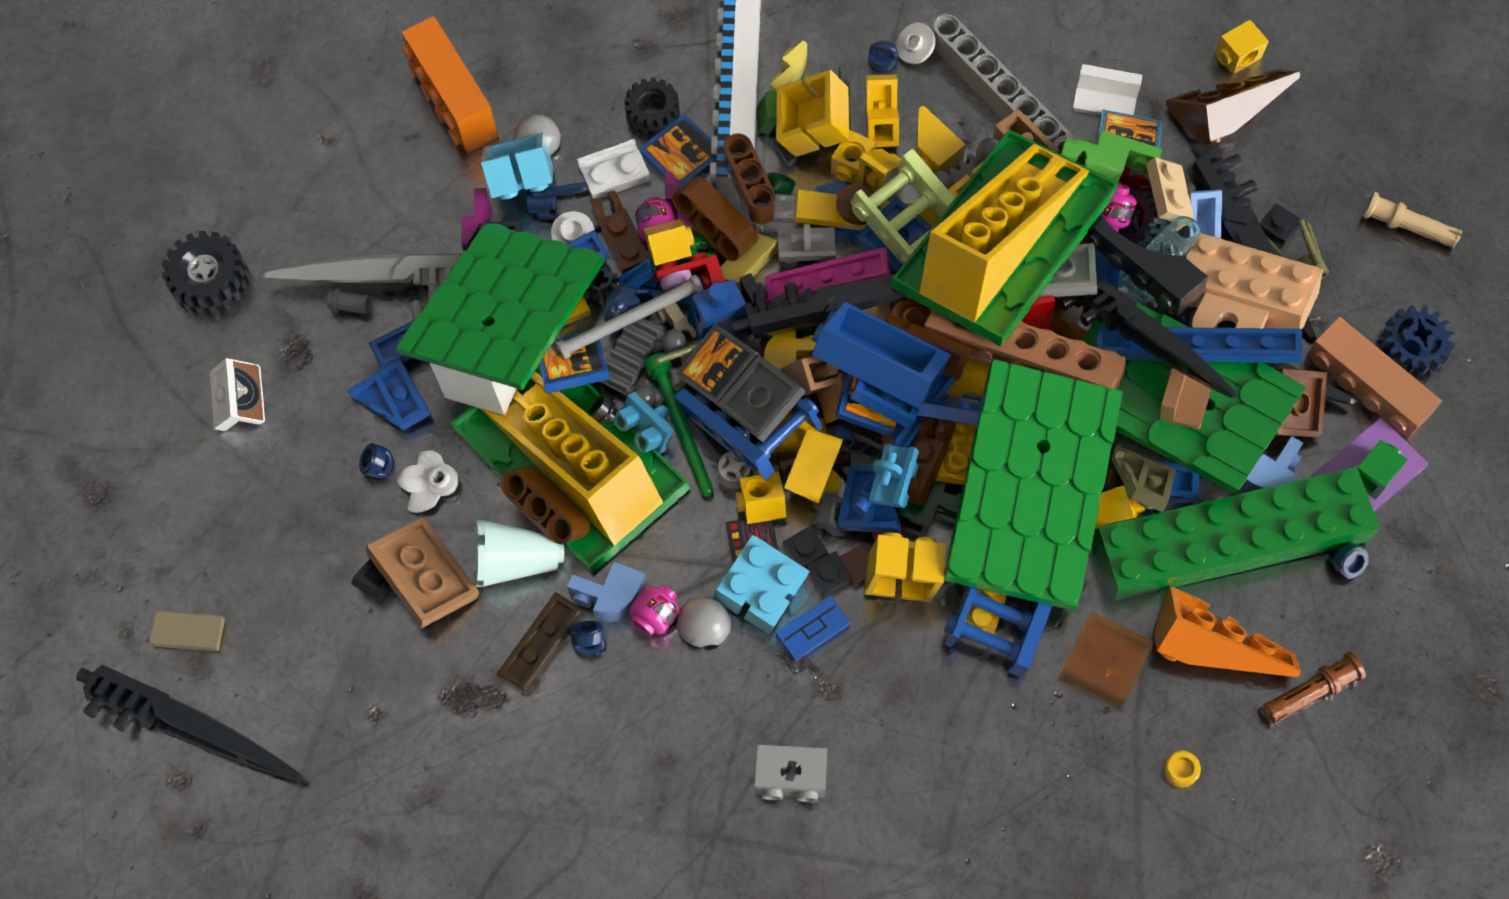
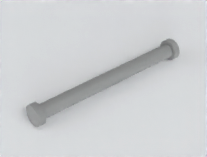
(629, 317)

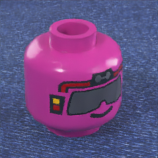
(1120, 209)
(652, 213)
(654, 610)

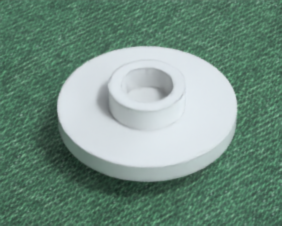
(915, 43)
(571, 226)

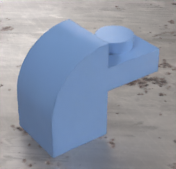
(1273, 473)
(614, 597)

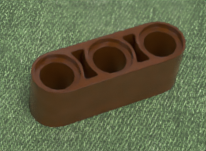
(746, 166)
(715, 218)
(531, 501)

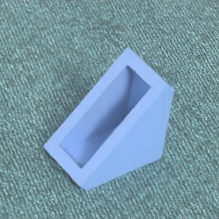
(1206, 211)

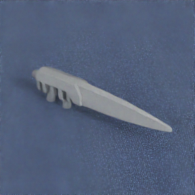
(390, 268)

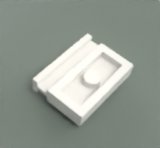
(613, 169)

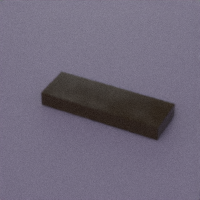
(540, 643)

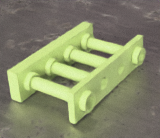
(931, 193)

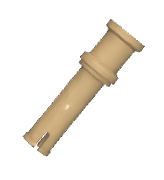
(1398, 216)

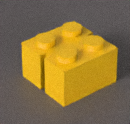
(810, 120)
(916, 563)

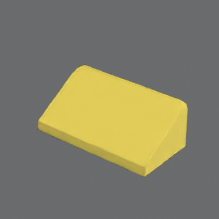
(750, 261)

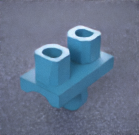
(650, 423)
(893, 476)

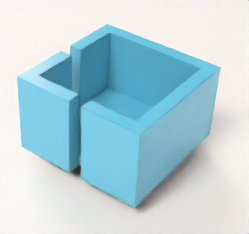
(517, 166)
(763, 581)

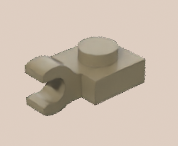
(675, 318)

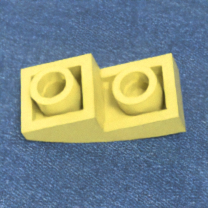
(793, 66)

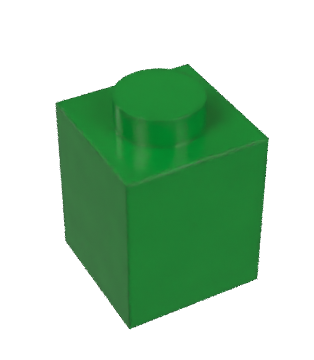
(1380, 467)

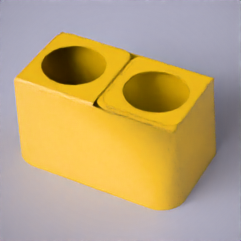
(813, 464)

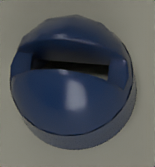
(843, 432)

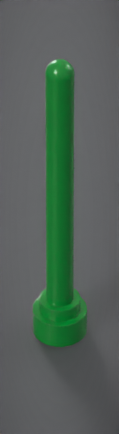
(661, 373)

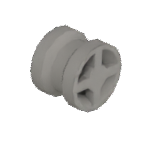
(731, 464)

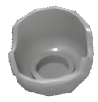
(537, 124)
(703, 621)

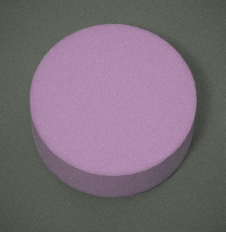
(675, 279)

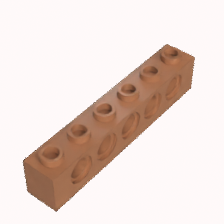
(1042, 346)

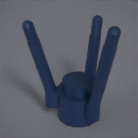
(545, 200)

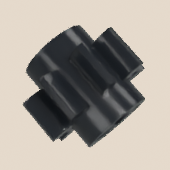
(601, 286)

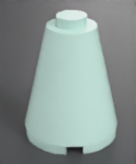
(511, 553)

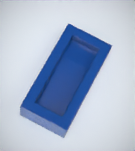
(638, 275)

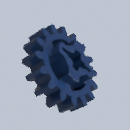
(1417, 339)

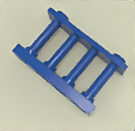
(737, 438)
(1030, 623)

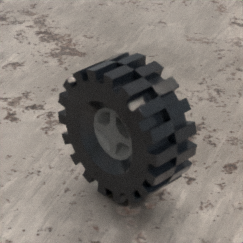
(189, 269)

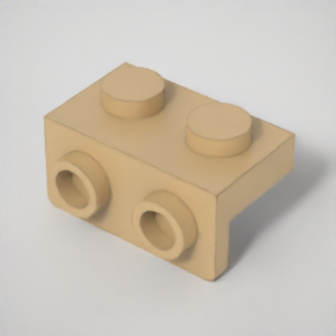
(1169, 190)

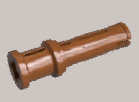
(1326, 680)

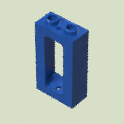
(880, 354)

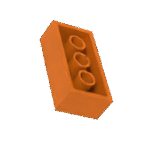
(449, 85)

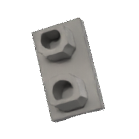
(806, 244)

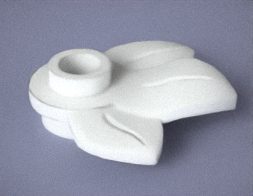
(423, 480)

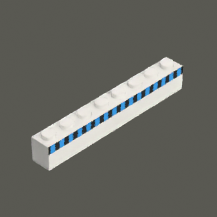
(737, 82)

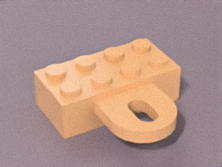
(1251, 286)

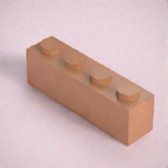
(1373, 377)

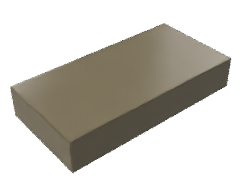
(187, 631)

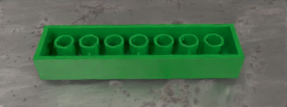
(1235, 533)

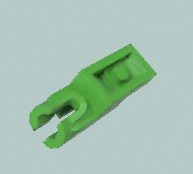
(1110, 154)

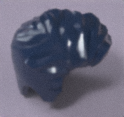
(624, 299)

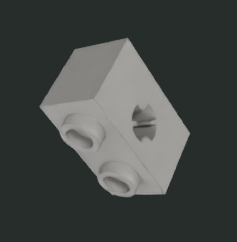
(776, 760)

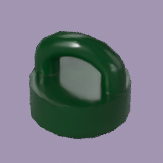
(781, 183)

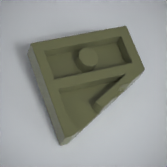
(1144, 478)

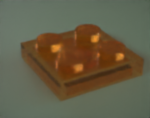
(1107, 657)

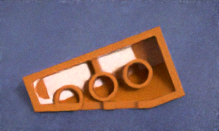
(1201, 638)

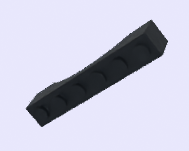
(1166, 277)

